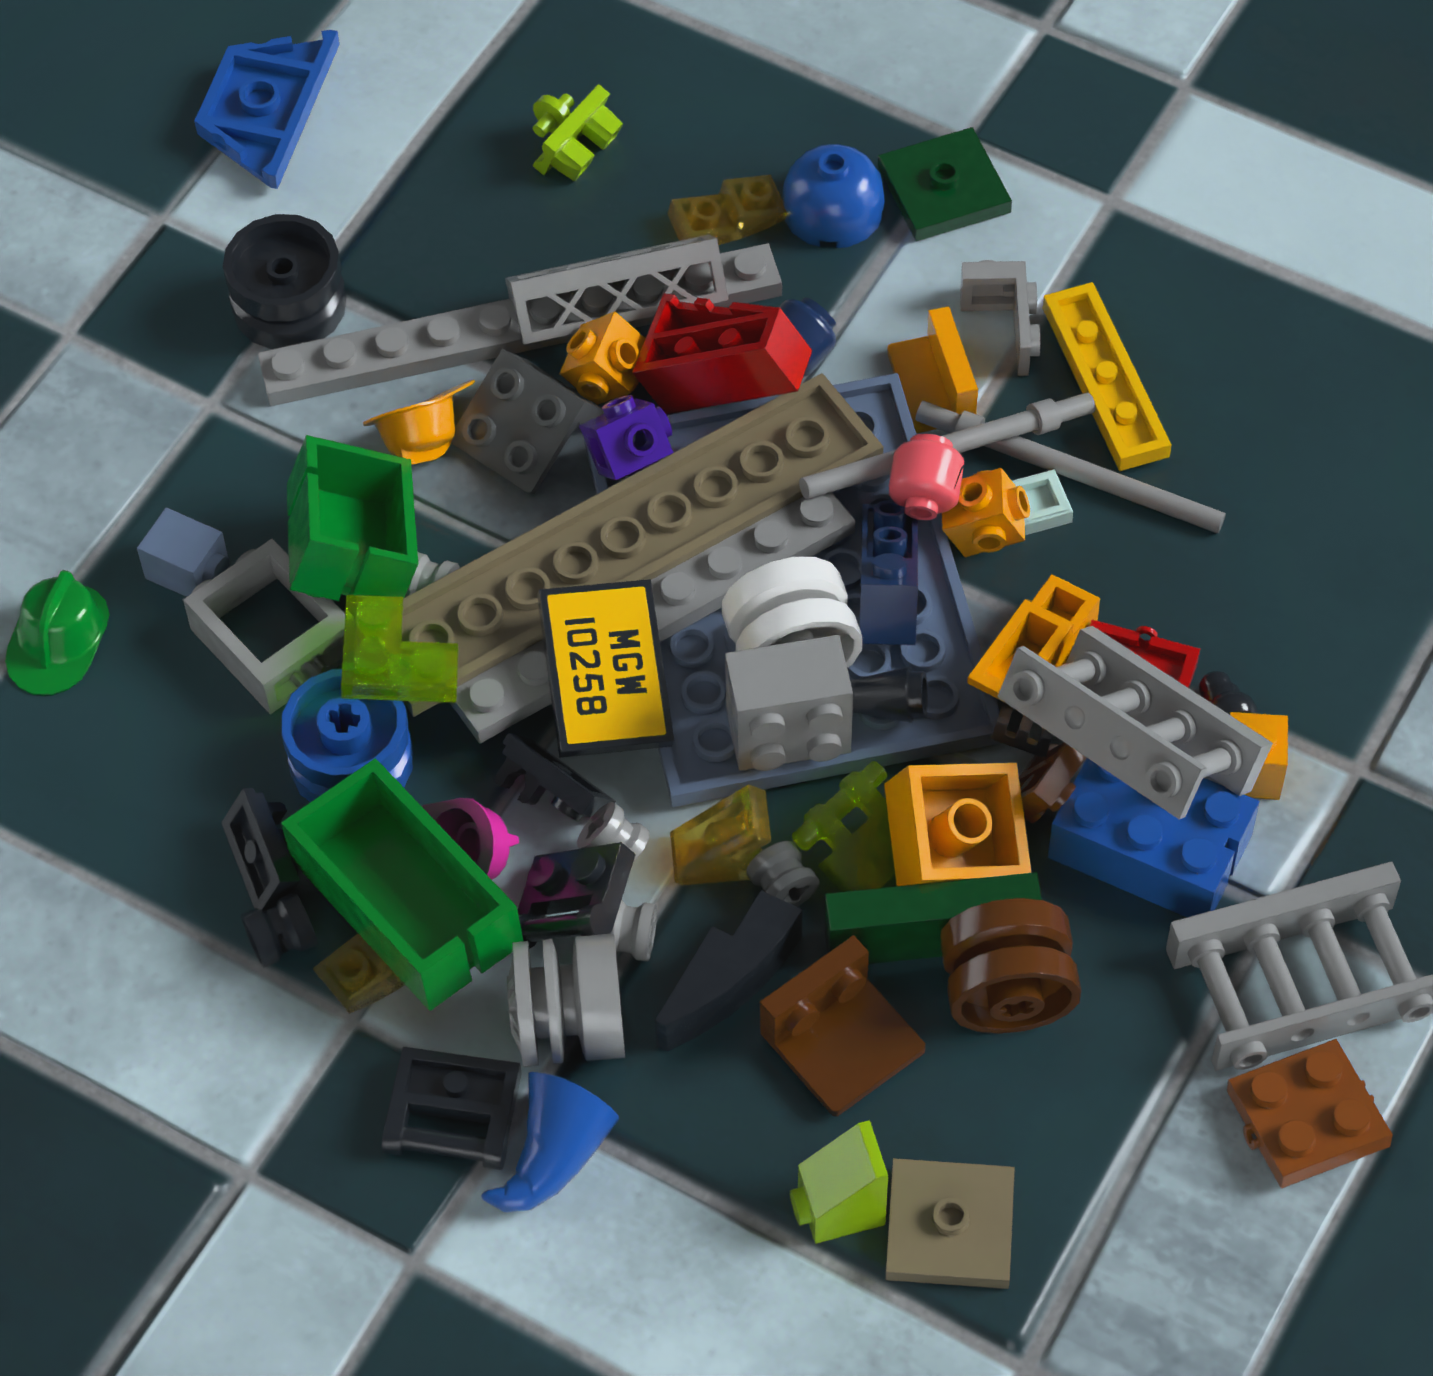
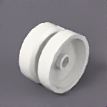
(789, 604)

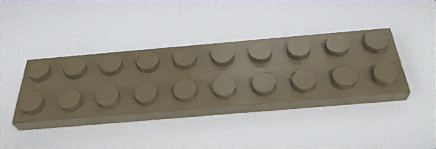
(639, 525)

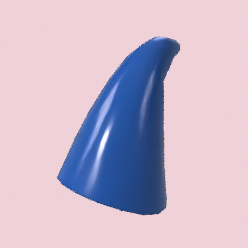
(563, 1134)

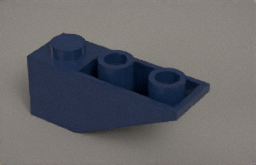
(888, 575)

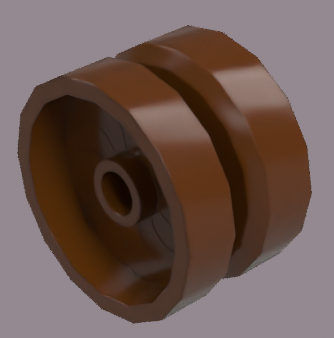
(1010, 965)

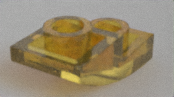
(736, 212)
(357, 975)

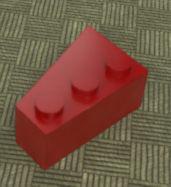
(719, 354)

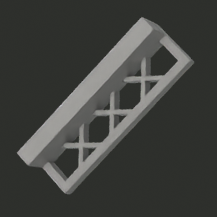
(610, 269)

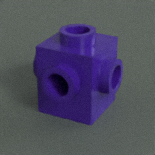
(627, 437)

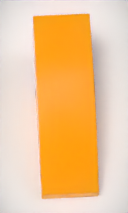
(1043, 626)

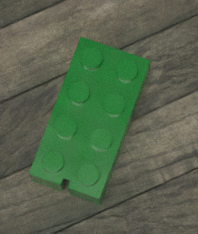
(402, 883)

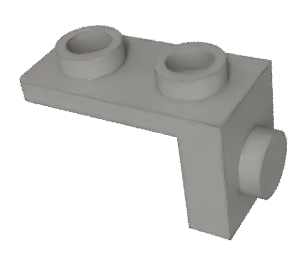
(1002, 287)

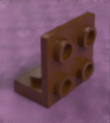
(838, 1029)

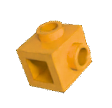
(603, 358)
(987, 514)

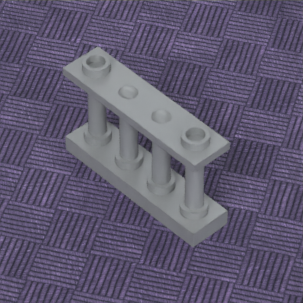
(1135, 721)
(1310, 912)

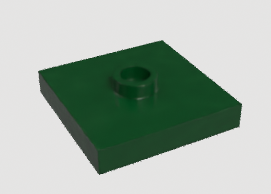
(944, 184)

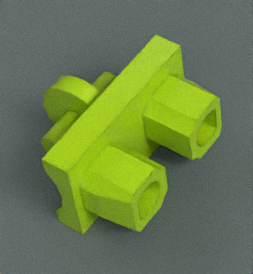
(561, 147)

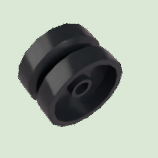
(284, 281)

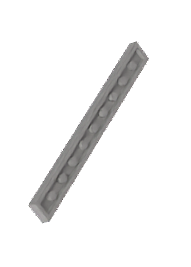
(484, 330)

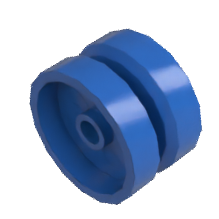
(337, 736)

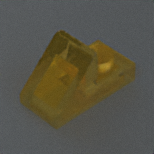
(721, 839)

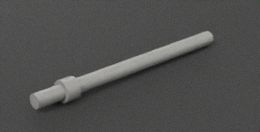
(1038, 418)
(1079, 469)

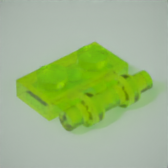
(866, 855)

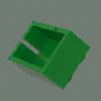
(350, 522)

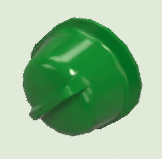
(56, 635)

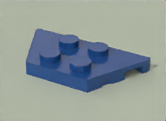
(264, 101)

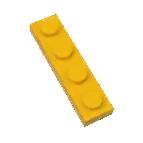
(1107, 373)

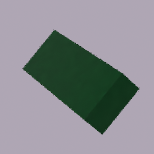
(908, 919)

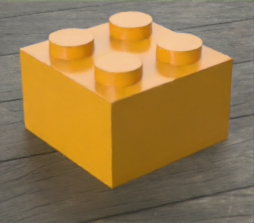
(956, 822)

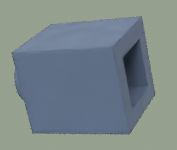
(182, 552)

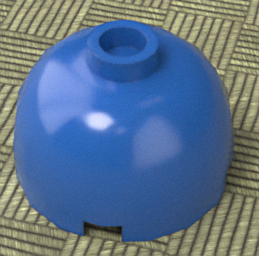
(833, 196)

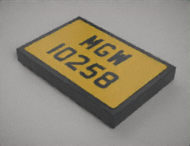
(605, 668)

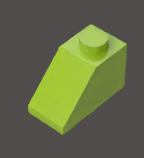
(842, 1186)

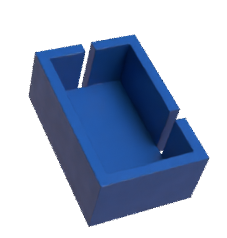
(1148, 851)

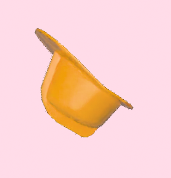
(419, 430)

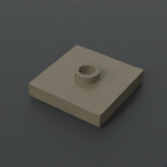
(950, 1223)

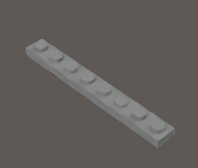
(680, 599)

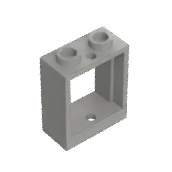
(291, 666)

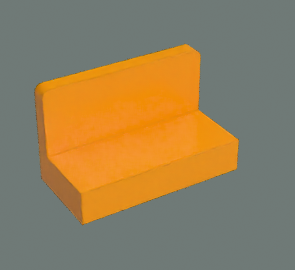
(935, 368)

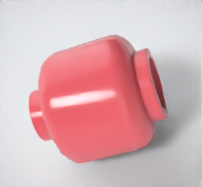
(926, 476)

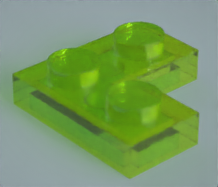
(384, 666)

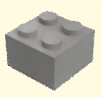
(789, 703)

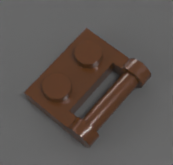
(1047, 781)

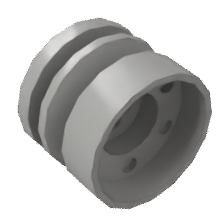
(567, 1000)

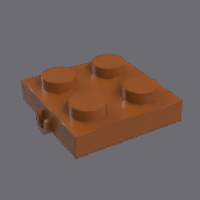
(1308, 1113)

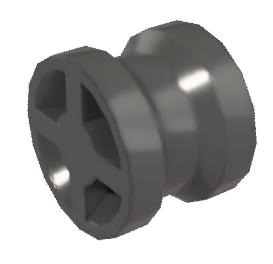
(782, 874)

